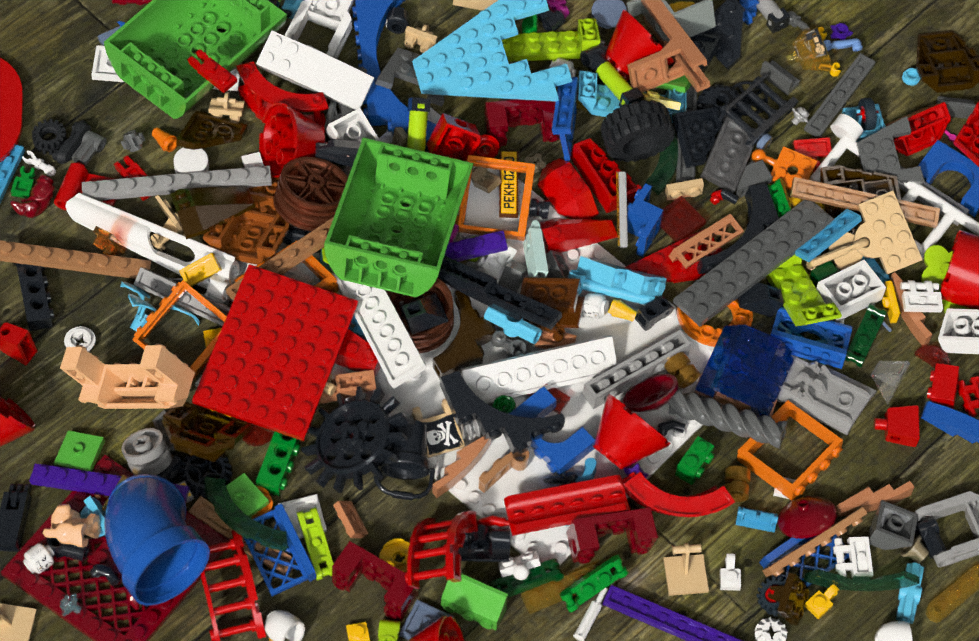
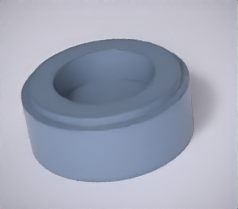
(764, 142)

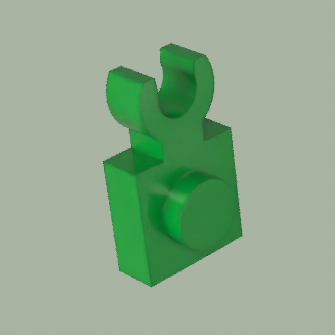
(23, 185)

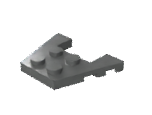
(402, 67)
(879, 153)

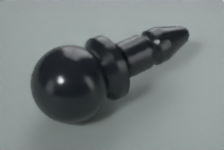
(563, 479)

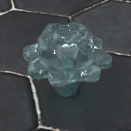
(69, 604)

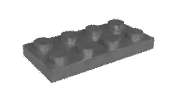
(727, 156)

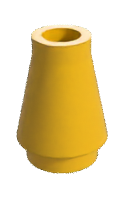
(621, 310)

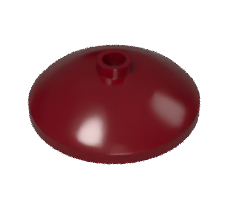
(651, 393)
(807, 517)

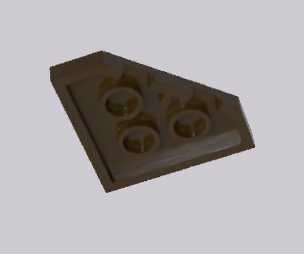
(209, 130)

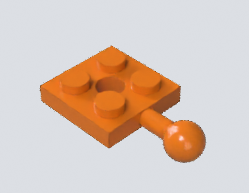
(787, 159)

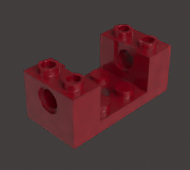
(512, 113)
(584, 532)
(356, 560)

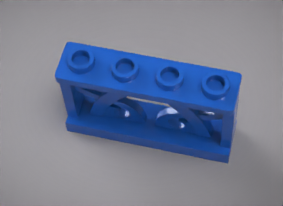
(824, 350)

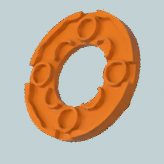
(707, 334)

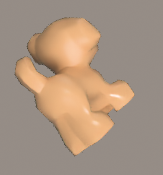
(70, 527)

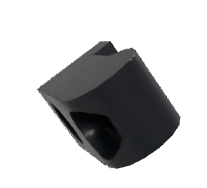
(653, 312)

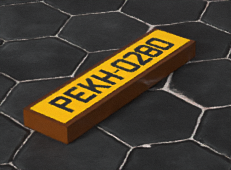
(508, 188)

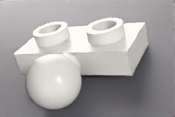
(520, 565)

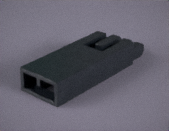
(14, 521)

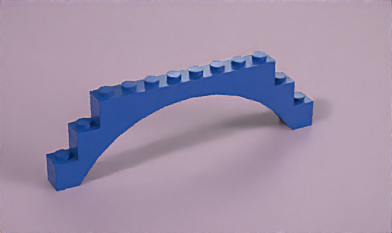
(382, 104)

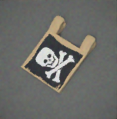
(442, 431)

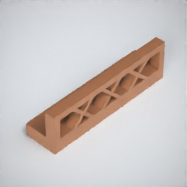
(705, 237)

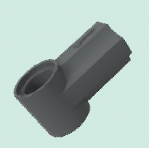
(90, 145)

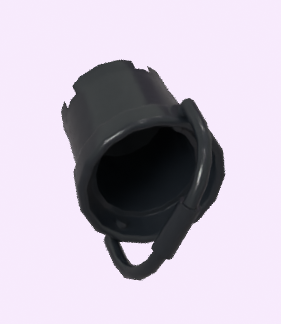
(411, 462)

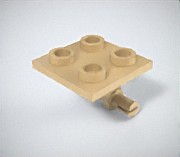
(173, 224)
(687, 572)
(16, 622)

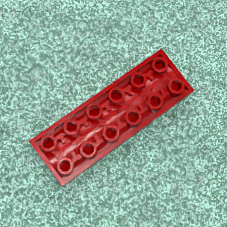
(563, 503)

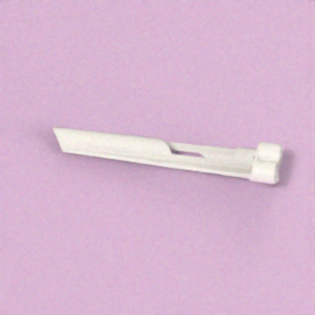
(135, 235)

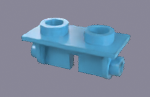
(756, 519)

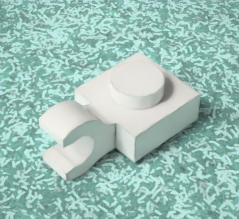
(729, 576)

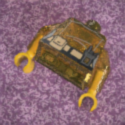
(812, 52)

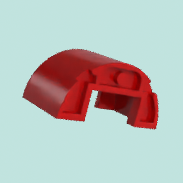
(962, 275)

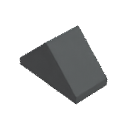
(513, 275)

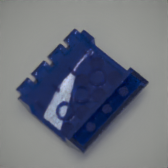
(747, 367)

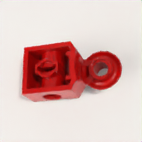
(459, 139)

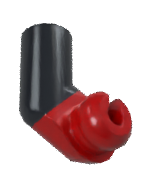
(723, 194)

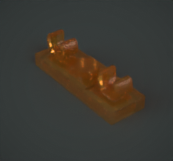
(107, 240)

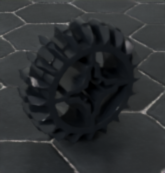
(193, 466)

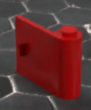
(73, 184)

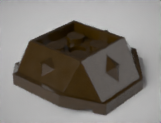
(203, 431)

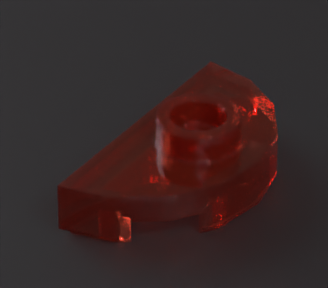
(933, 355)
(257, 436)

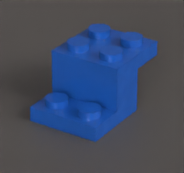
(643, 219)

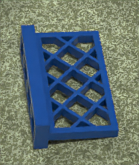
(565, 116)
(791, 545)
(295, 547)

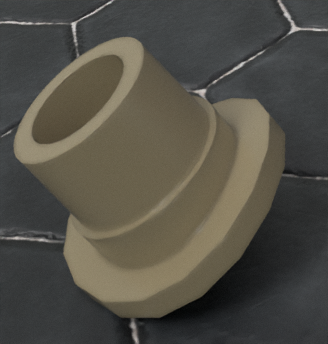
(916, 552)

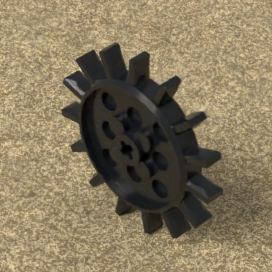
(349, 433)

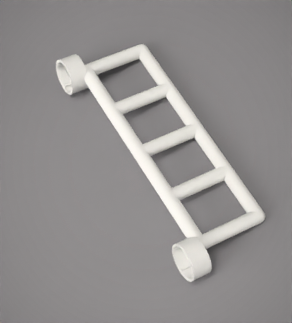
(849, 131)

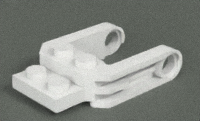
(327, 13)

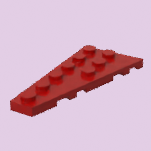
(675, 272)

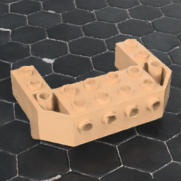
(153, 384)

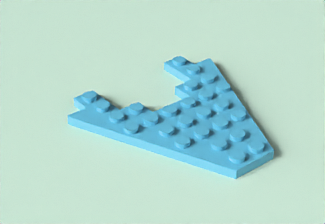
(475, 62)

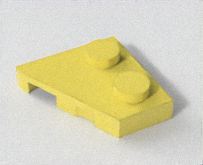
(669, 103)

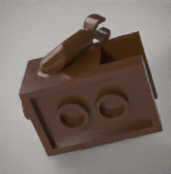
(558, 294)

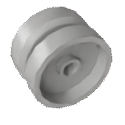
(146, 452)

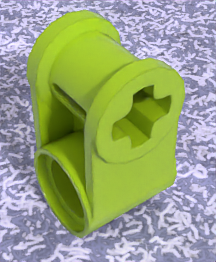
(388, 630)

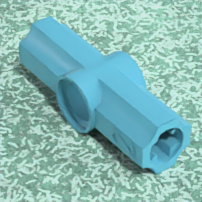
(512, 326)
(910, 596)

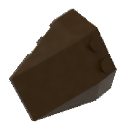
(946, 62)
(858, 180)
(207, 206)

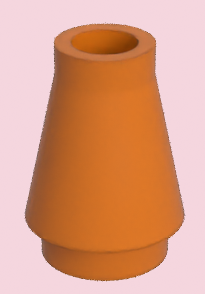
(165, 140)

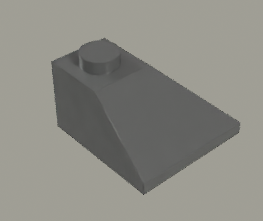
(892, 527)

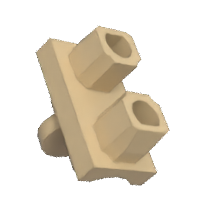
(421, 37)
(226, 106)

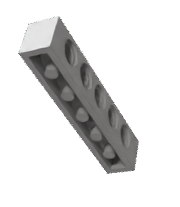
(635, 369)

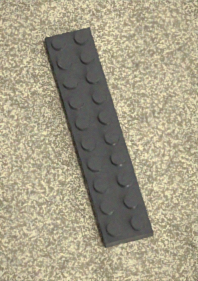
(752, 262)

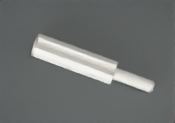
(589, 617)

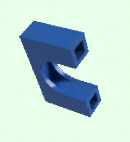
(943, 158)
(561, 455)

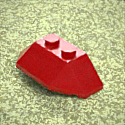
(926, 128)
(567, 191)

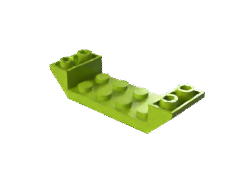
(552, 44)
(800, 295)

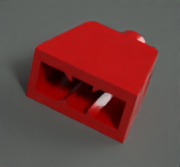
(17, 343)
(900, 425)

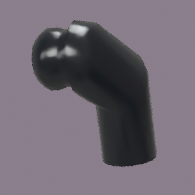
(663, 427)
(107, 571)

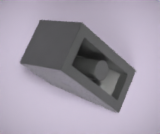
(754, 174)

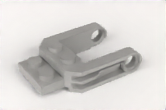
(964, 502)

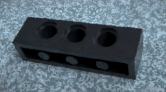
(36, 318)

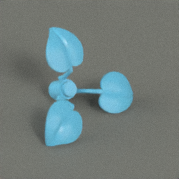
(140, 318)

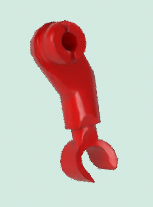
(493, 520)

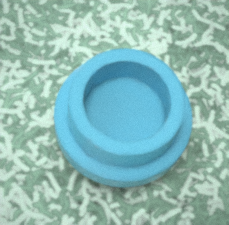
(910, 77)

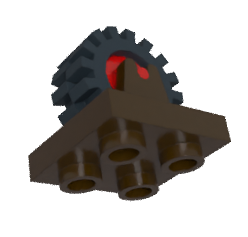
(784, 597)

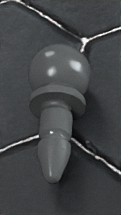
(795, 20)

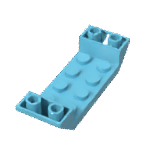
(601, 101)

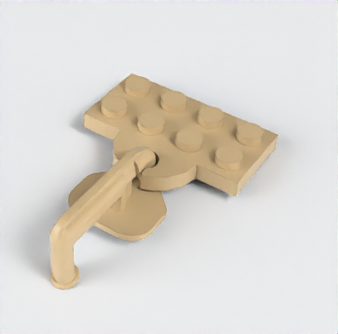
(884, 234)

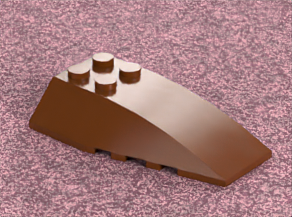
(253, 234)

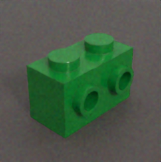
(695, 460)

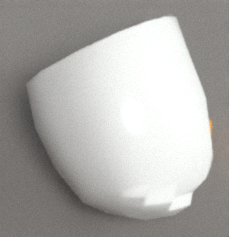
(283, 625)
(894, 632)

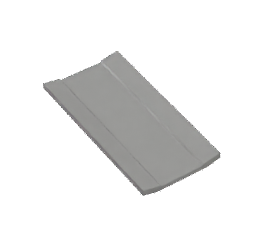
(825, 394)

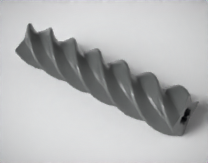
(728, 418)

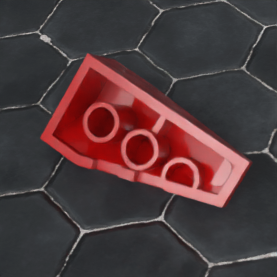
(569, 234)

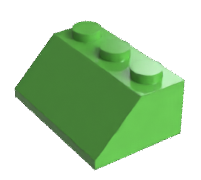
(475, 601)

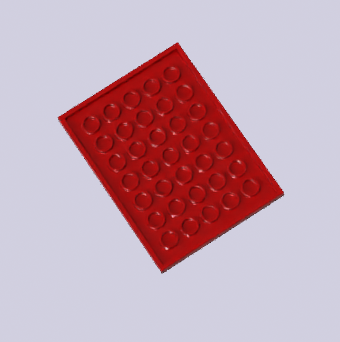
(275, 352)

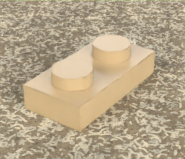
(685, 189)

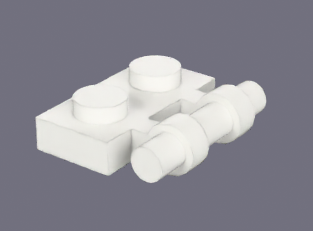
(921, 301)
(859, 557)

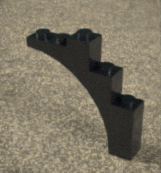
(760, 216)
(517, 430)

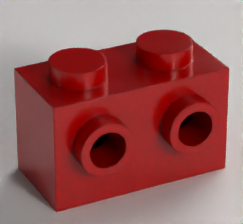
(944, 385)

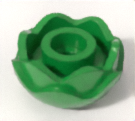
(502, 401)

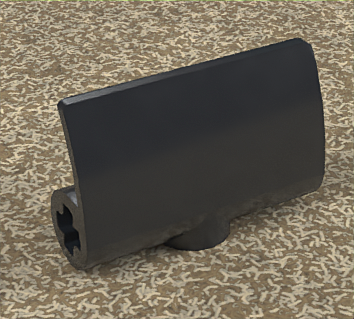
(486, 545)

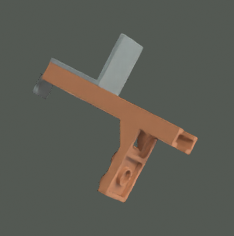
(674, 34)

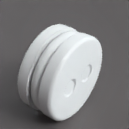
(190, 161)

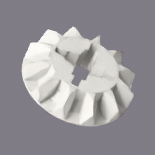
(78, 333)
(764, 625)

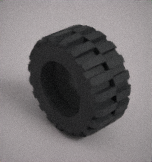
(637, 131)

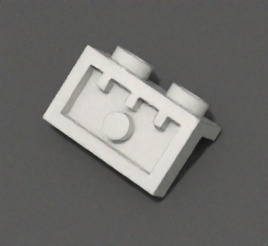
(494, 263)

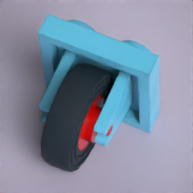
(867, 115)

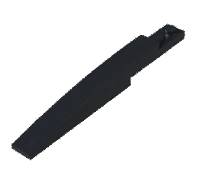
(487, 291)

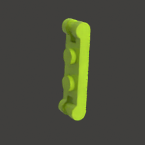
(315, 542)

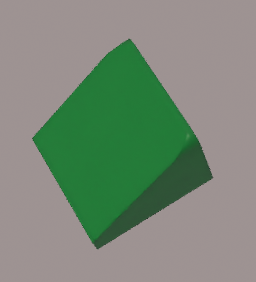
(529, 24)

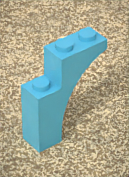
(621, 277)

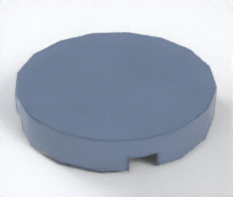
(607, 12)

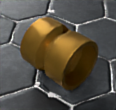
(680, 367)
(737, 482)

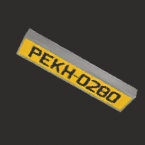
(621, 209)

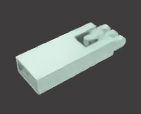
(535, 252)

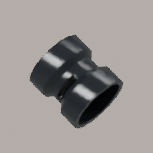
(543, 210)

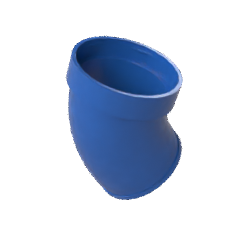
(151, 539)

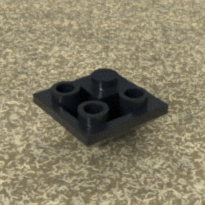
(762, 300)
(423, 313)

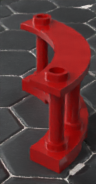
(260, 95)
(696, 505)
(426, 532)
(244, 580)

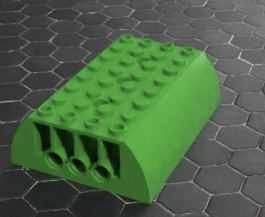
(169, 31)
(361, 235)

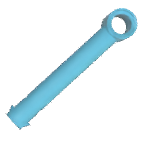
(620, 293)

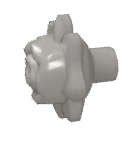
(800, 115)

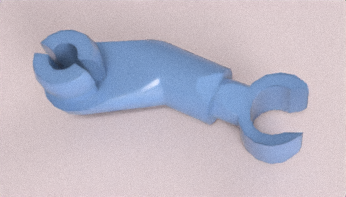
(841, 44)

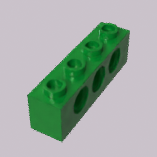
(276, 482)

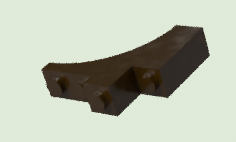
(467, 344)

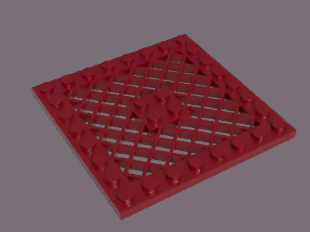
(85, 621)

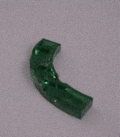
(665, 168)
(239, 521)
(858, 583)

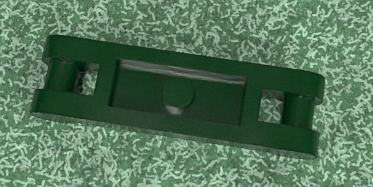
(865, 335)
(536, 577)

